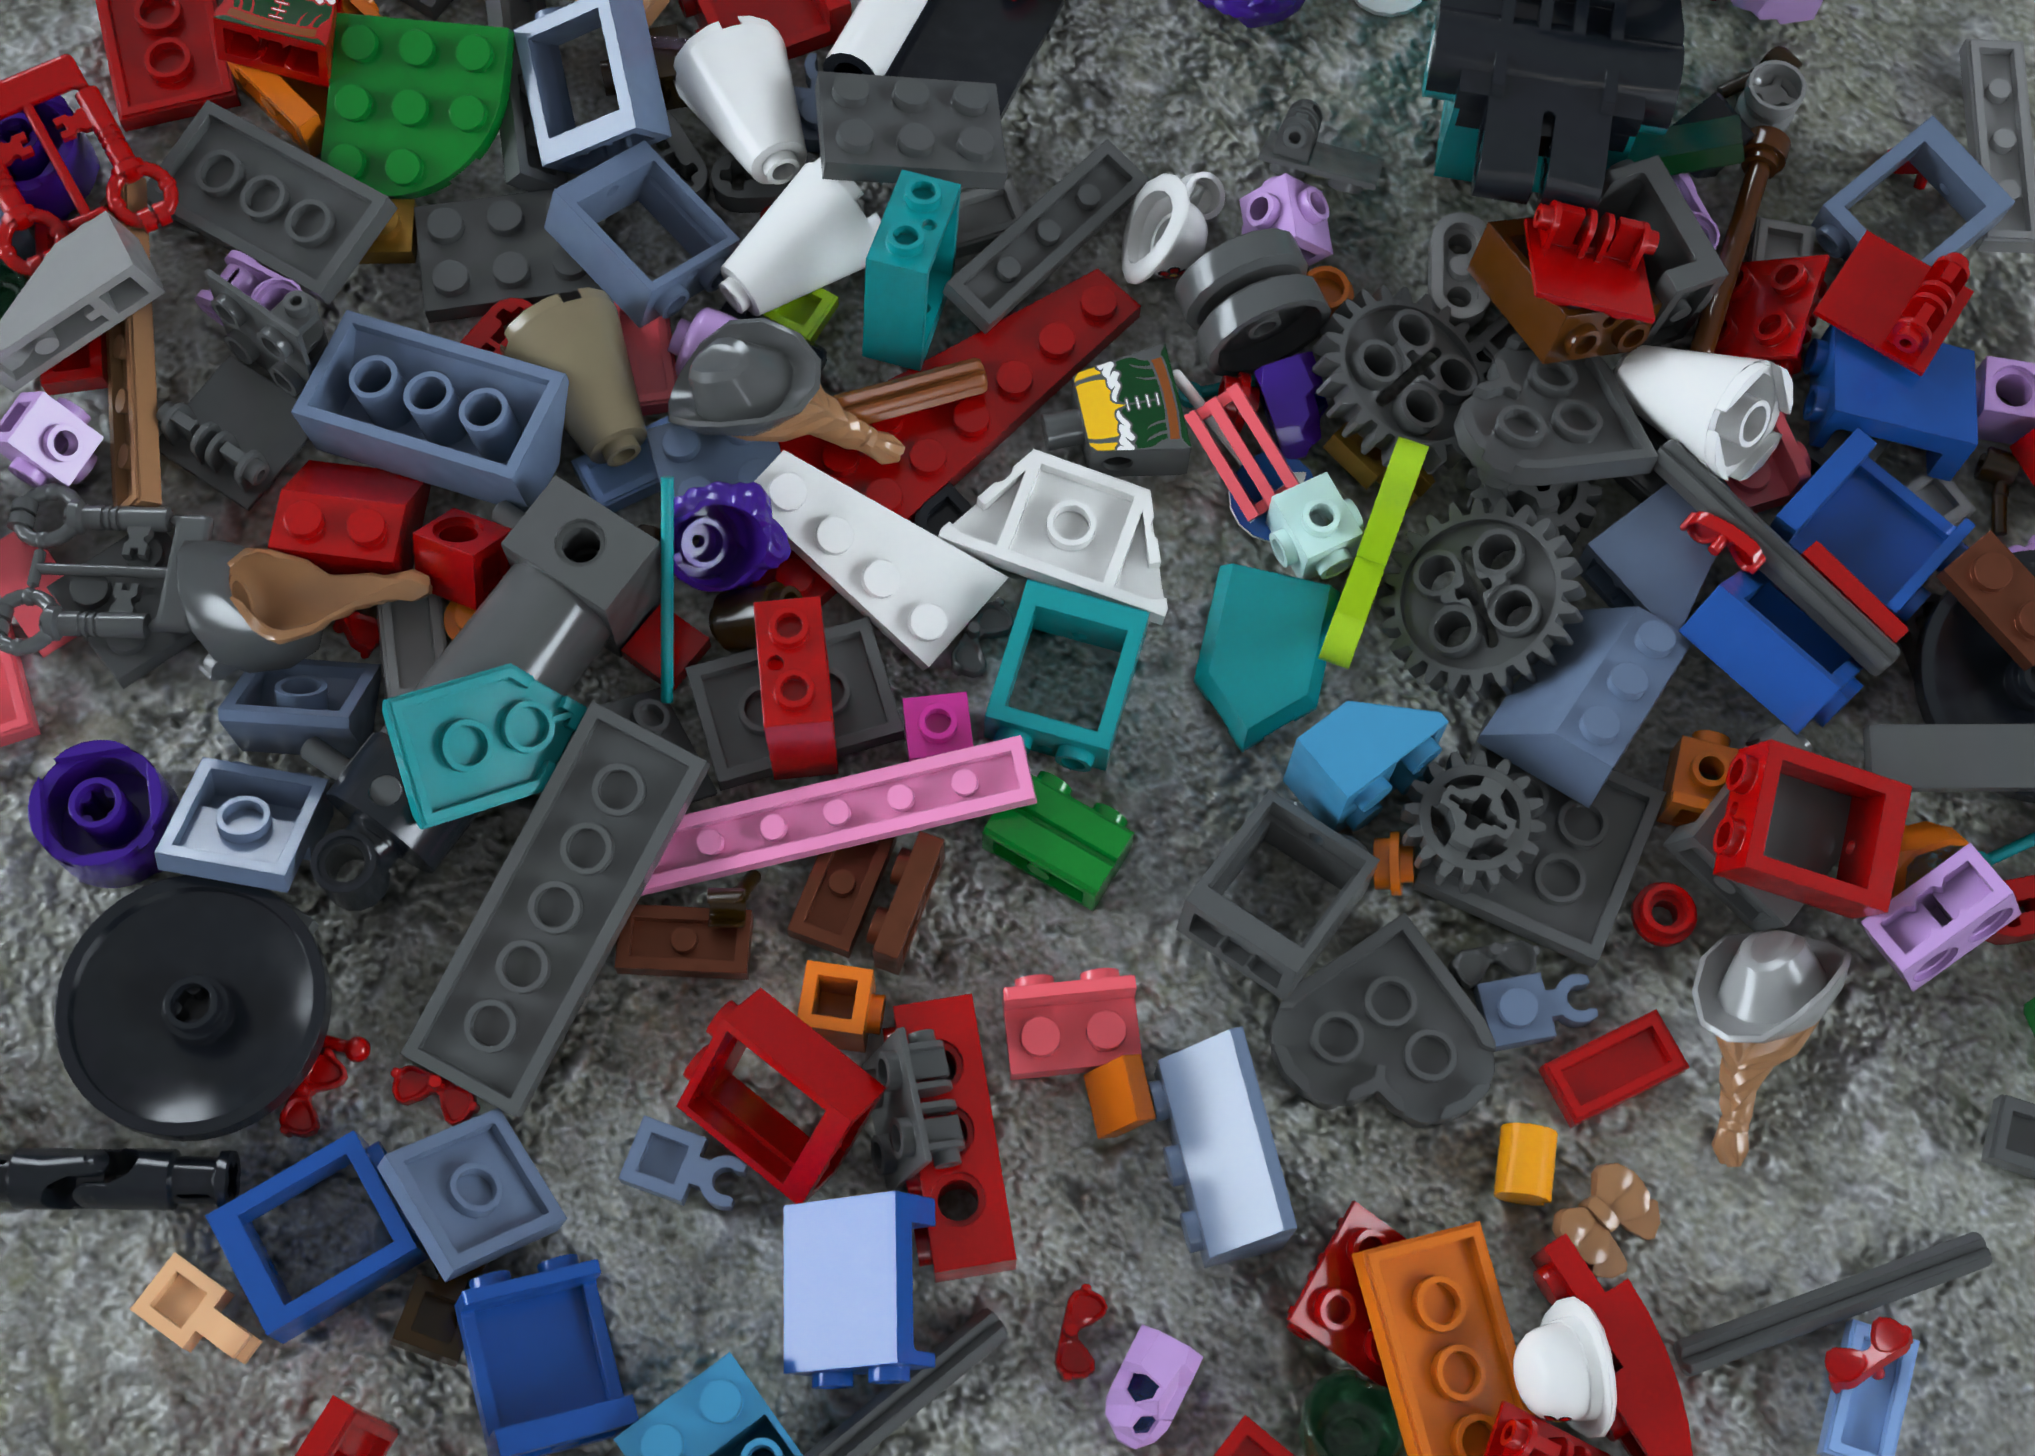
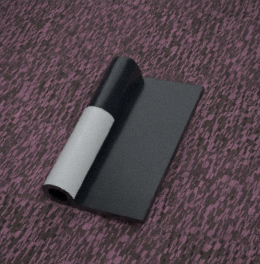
(946, 40)

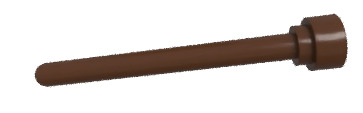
(1764, 158)

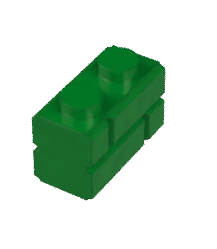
(1062, 841)

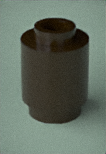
(733, 613)

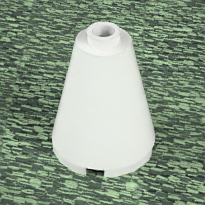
(745, 96)
(800, 243)
(1709, 403)

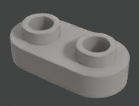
(1448, 271)

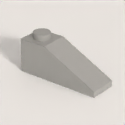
(74, 297)

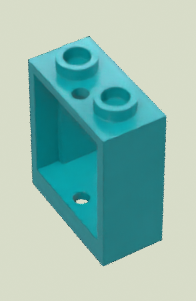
(909, 269)
(1079, 619)

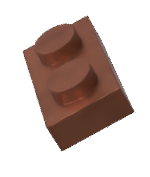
(1997, 594)
(840, 896)
(895, 927)
(681, 944)

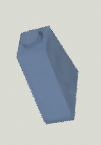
(1649, 559)

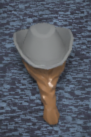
(1762, 1004)

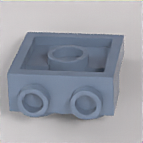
(245, 824)

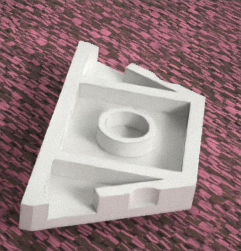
(1068, 532)

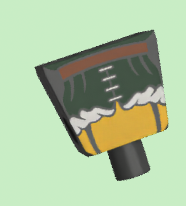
(1125, 417)

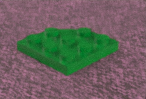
(414, 100)

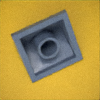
(312, 699)

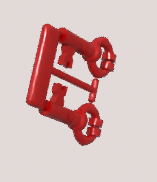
(37, 86)

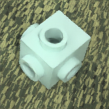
(1314, 528)

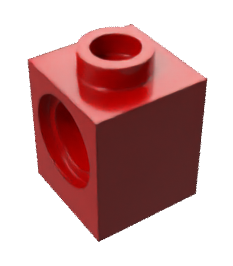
(461, 556)

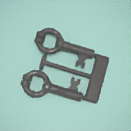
(122, 618)

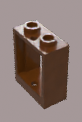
(1549, 330)

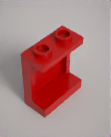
(801, 23)

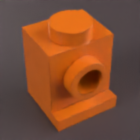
(1684, 785)

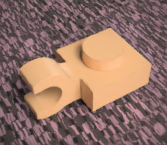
(189, 1306)

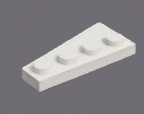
(881, 563)

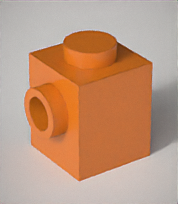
(841, 1004)

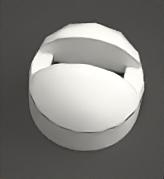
(1209, 197)

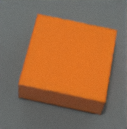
(1119, 1096)

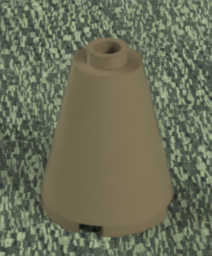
(590, 348)

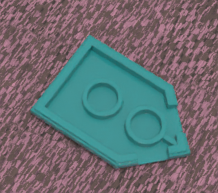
(1263, 650)
(477, 741)

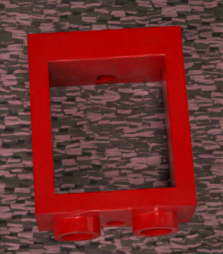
(795, 687)
(1869, 843)
(750, 1125)

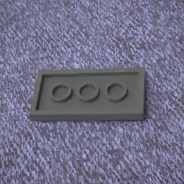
(272, 201)

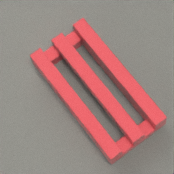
(1215, 408)

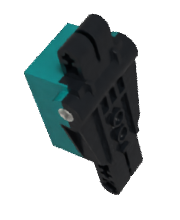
(1550, 91)

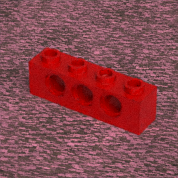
(985, 1239)

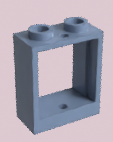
(634, 73)
(1945, 167)
(610, 187)

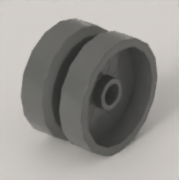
(1251, 302)

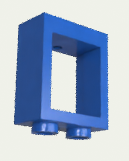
(1774, 650)
(257, 1274)

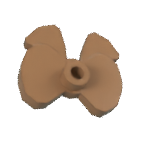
(1615, 1200)

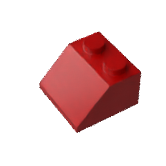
(349, 518)

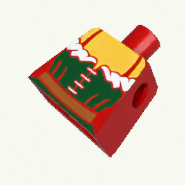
(279, 36)

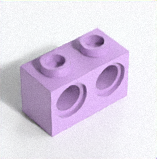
(1942, 917)

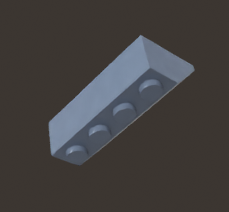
(435, 411)

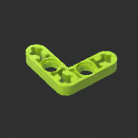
(1373, 552)

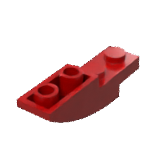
(1649, 1398)

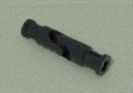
(88, 1179)

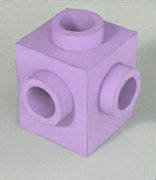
(1290, 206)
(48, 440)

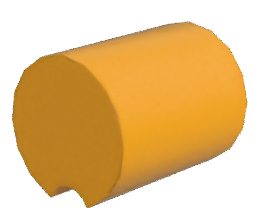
(1525, 1164)

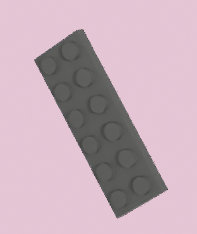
(555, 909)

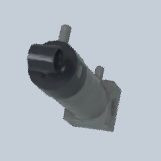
(571, 589)

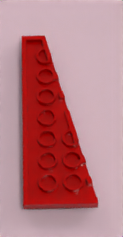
(1025, 366)

